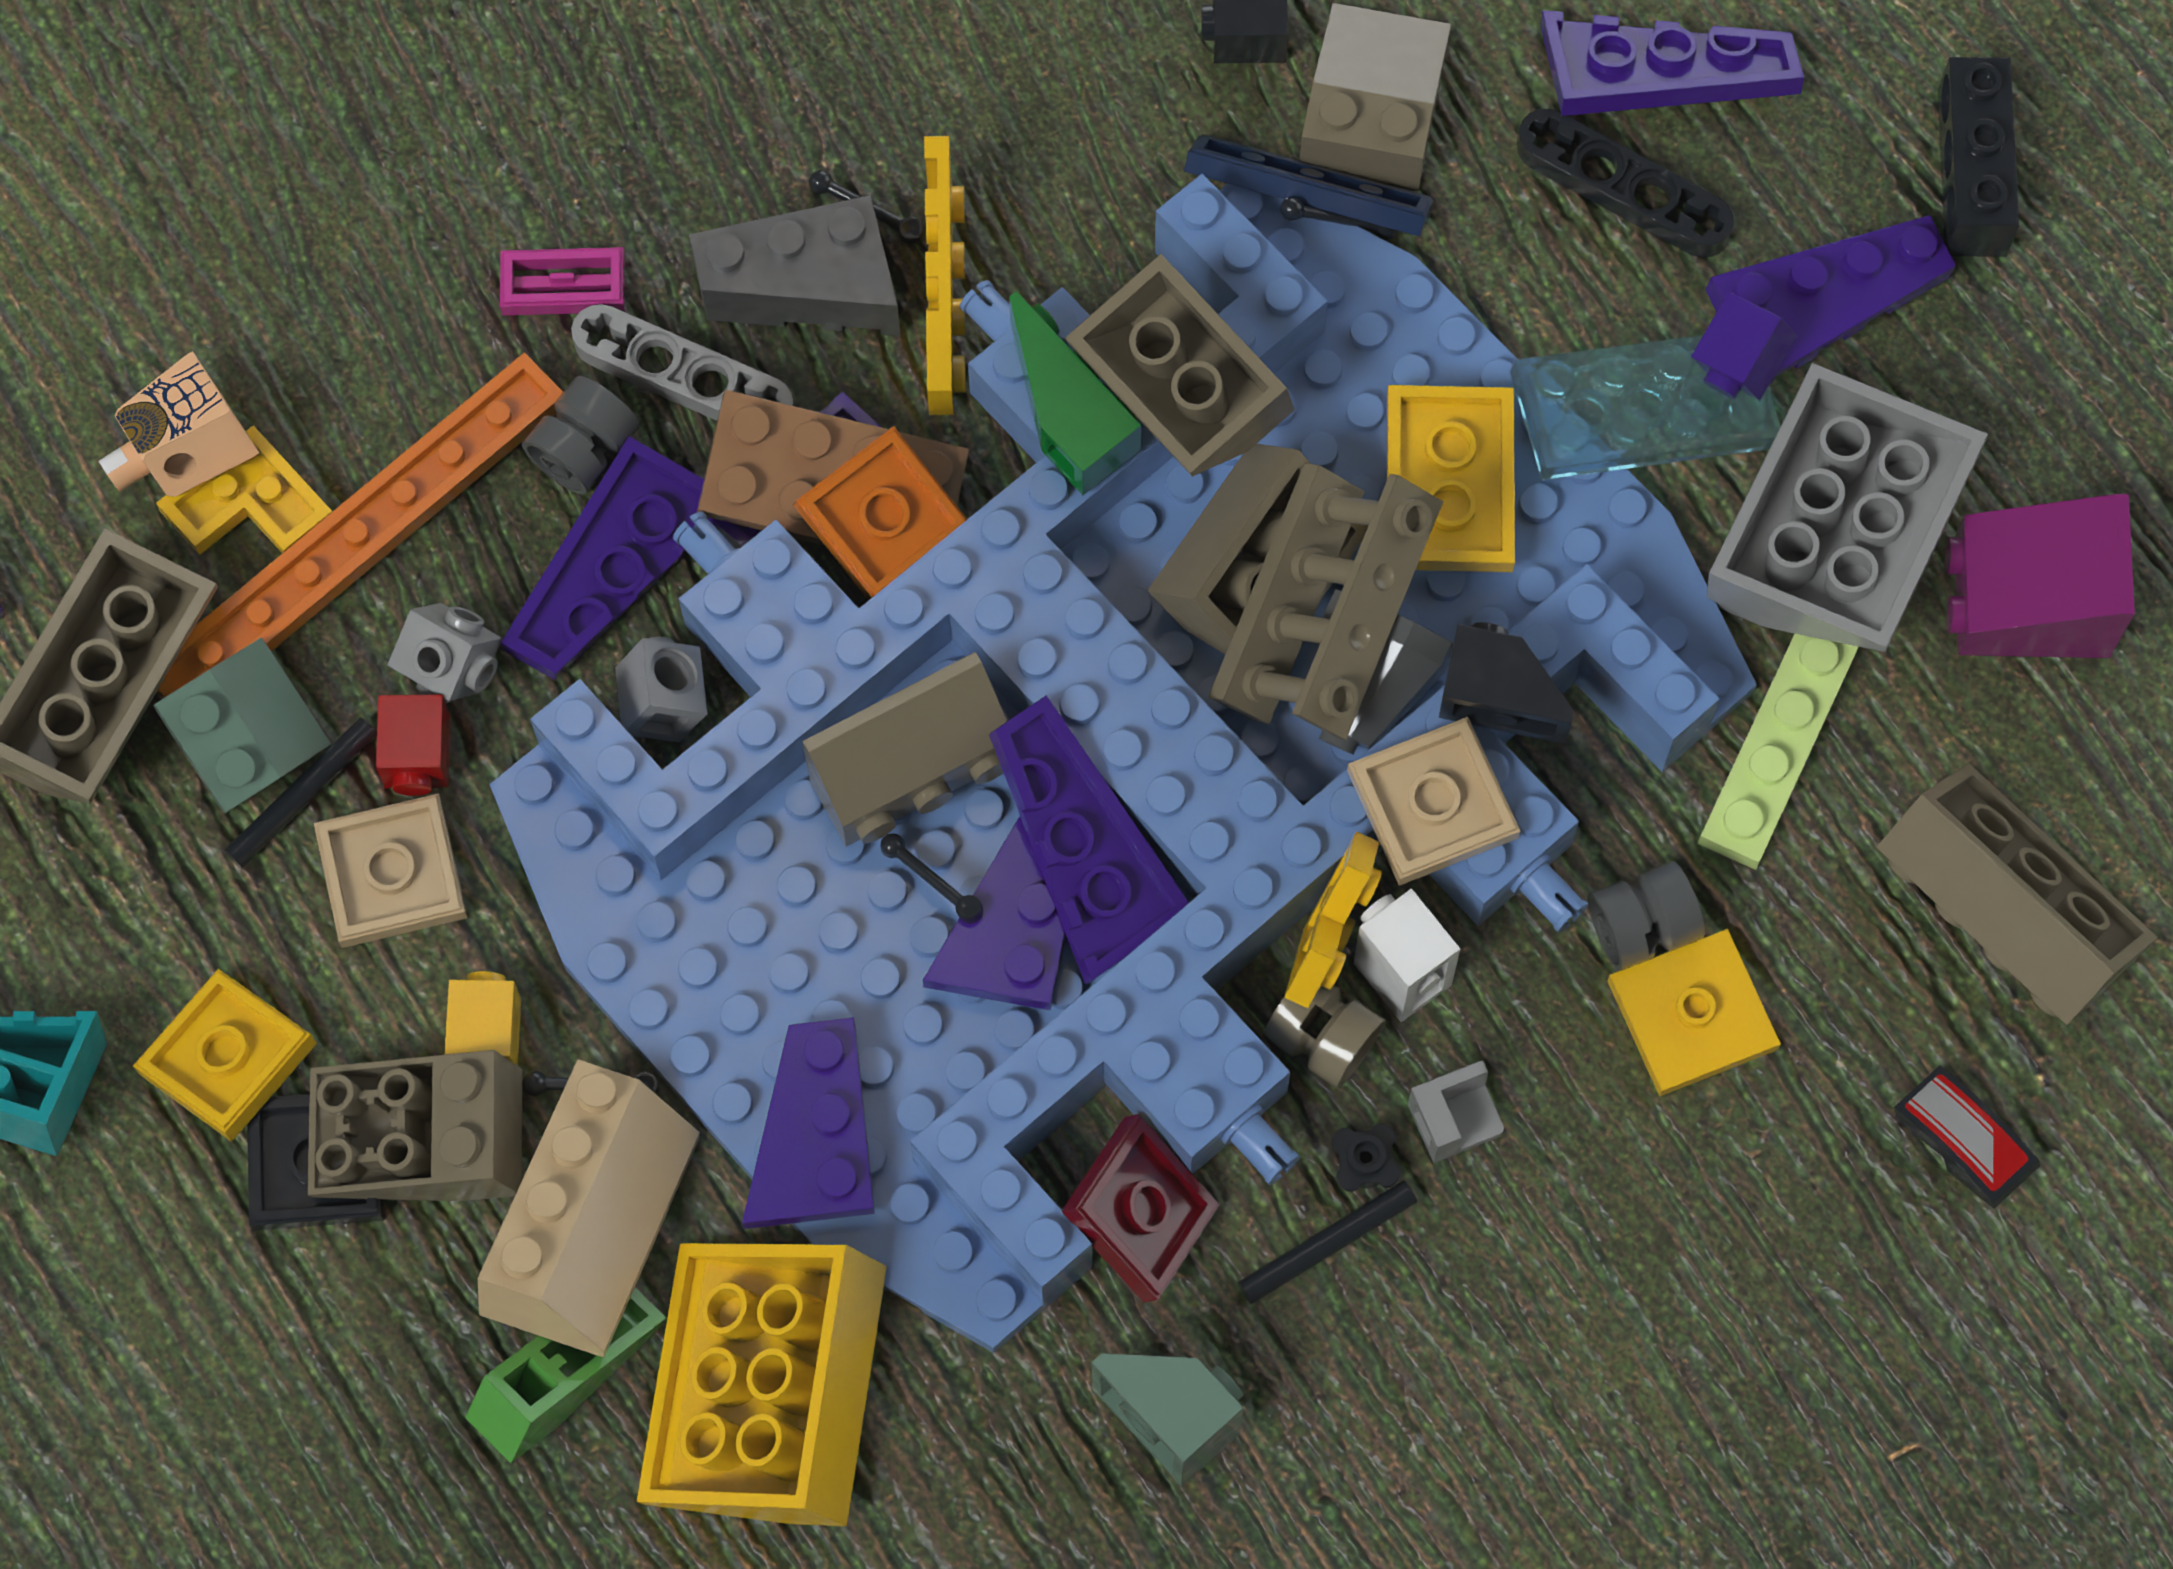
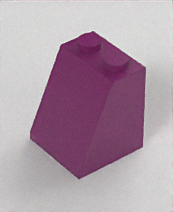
(2043, 579)

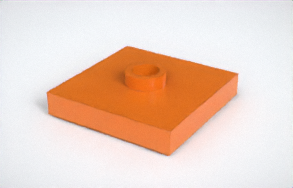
(880, 512)

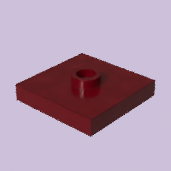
(1140, 1208)

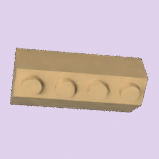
(587, 1211)

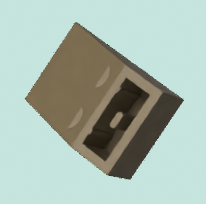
(417, 1128)

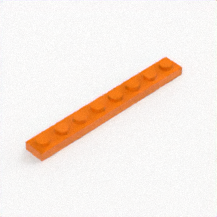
(372, 521)

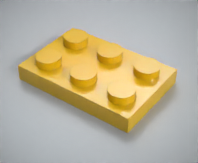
(1462, 452)

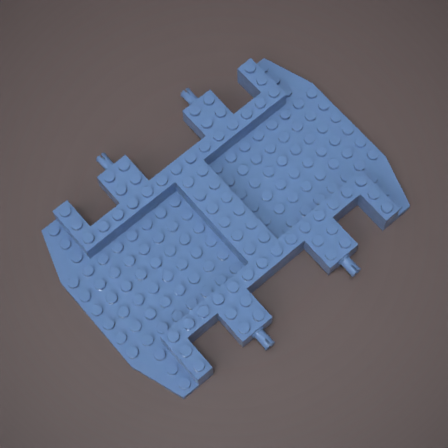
(727, 907)

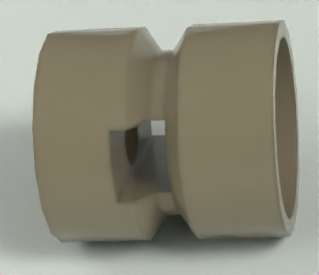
(1341, 1042)

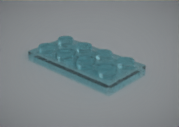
(1633, 409)

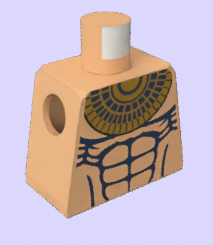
(178, 432)

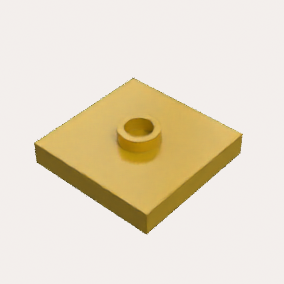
(1693, 1012)
(225, 1054)

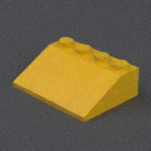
(763, 1382)

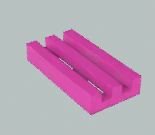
(559, 282)

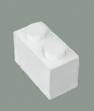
(1405, 953)

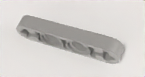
(687, 364)

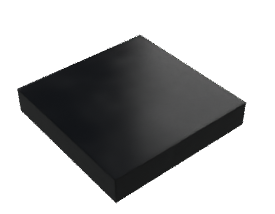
(280, 1173)

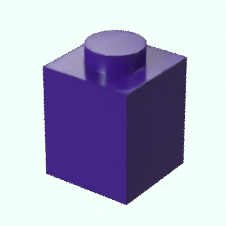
(1743, 348)

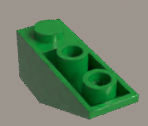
(1075, 415)

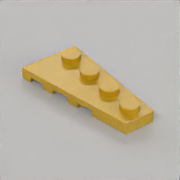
(943, 263)

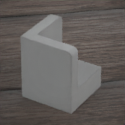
(1455, 1112)

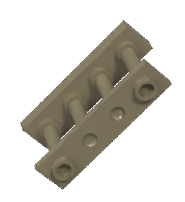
(1291, 586)

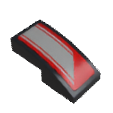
(1968, 1136)

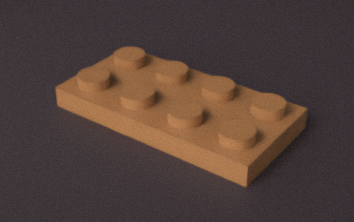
(777, 452)

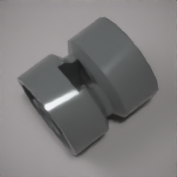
(585, 429)
(1650, 914)

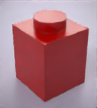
(413, 743)

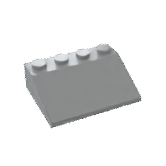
(1843, 513)

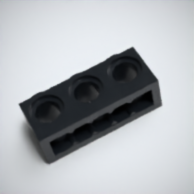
(1978, 156)

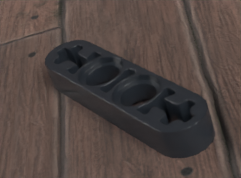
(1630, 174)

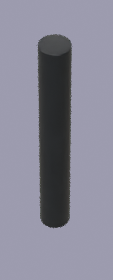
(300, 792)
(1327, 1242)

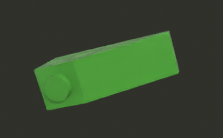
(550, 1380)

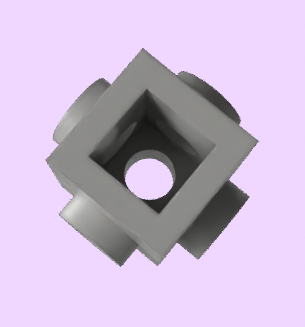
(446, 651)

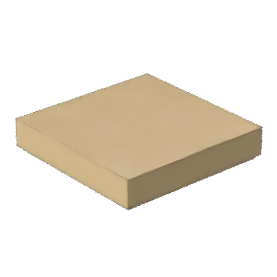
(1433, 801)
(390, 870)

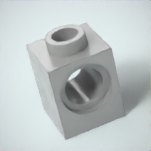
(661, 689)

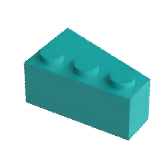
(45, 1075)

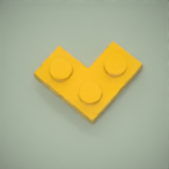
(258, 489)
(1329, 926)

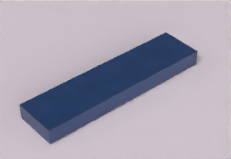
(1310, 183)

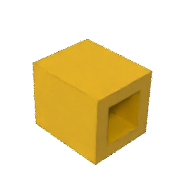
(483, 1015)

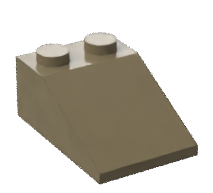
(1375, 95)

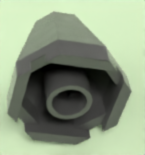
(1404, 673)

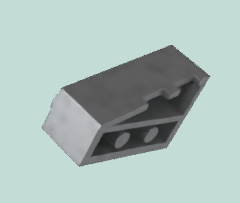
(799, 268)

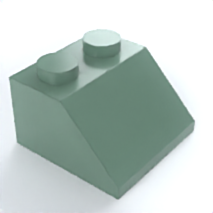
(242, 725)
(1171, 1407)

